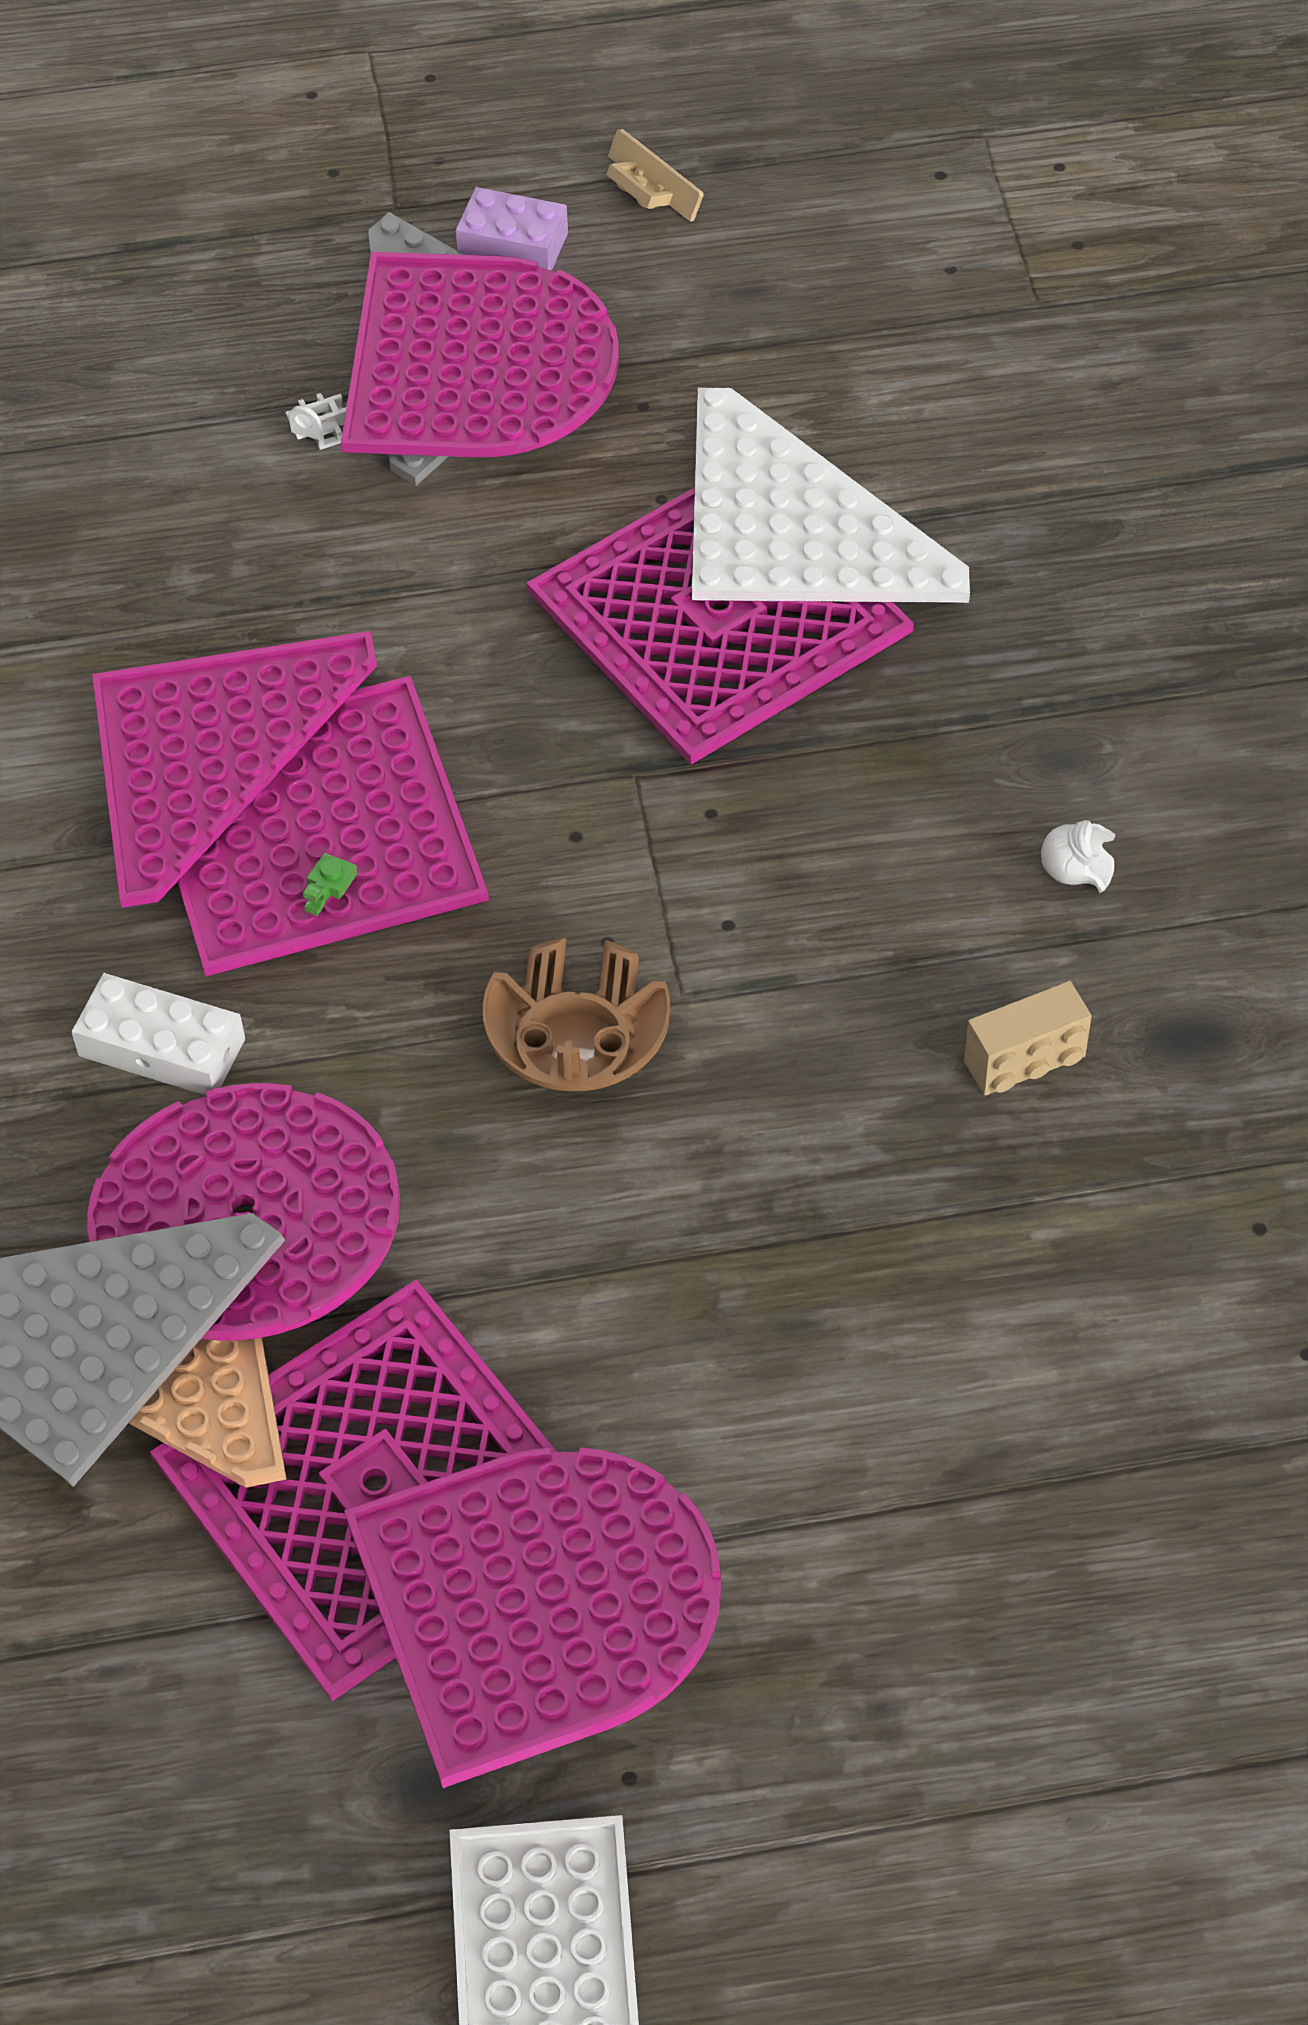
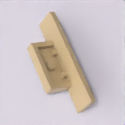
(650, 178)

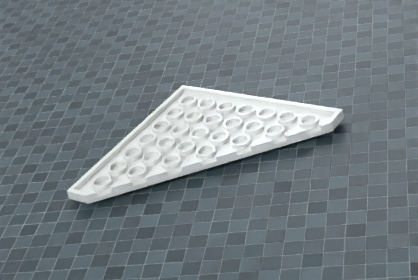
(796, 527)

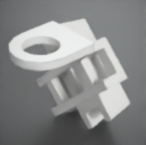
(306, 423)

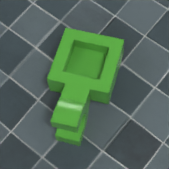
(328, 878)

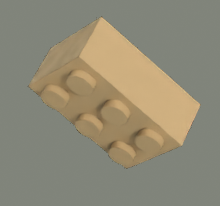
(1027, 1038)

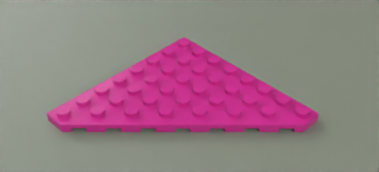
(203, 739)

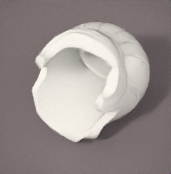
(1076, 854)

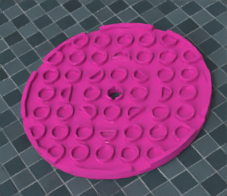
(293, 1156)

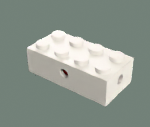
(158, 1034)

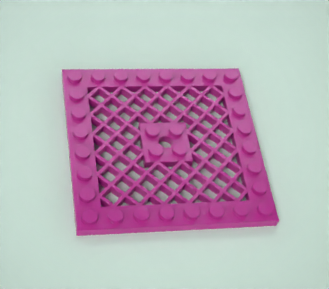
(690, 727)
(409, 1312)

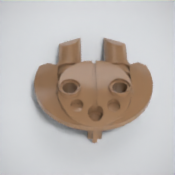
(575, 1027)

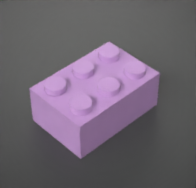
(512, 227)

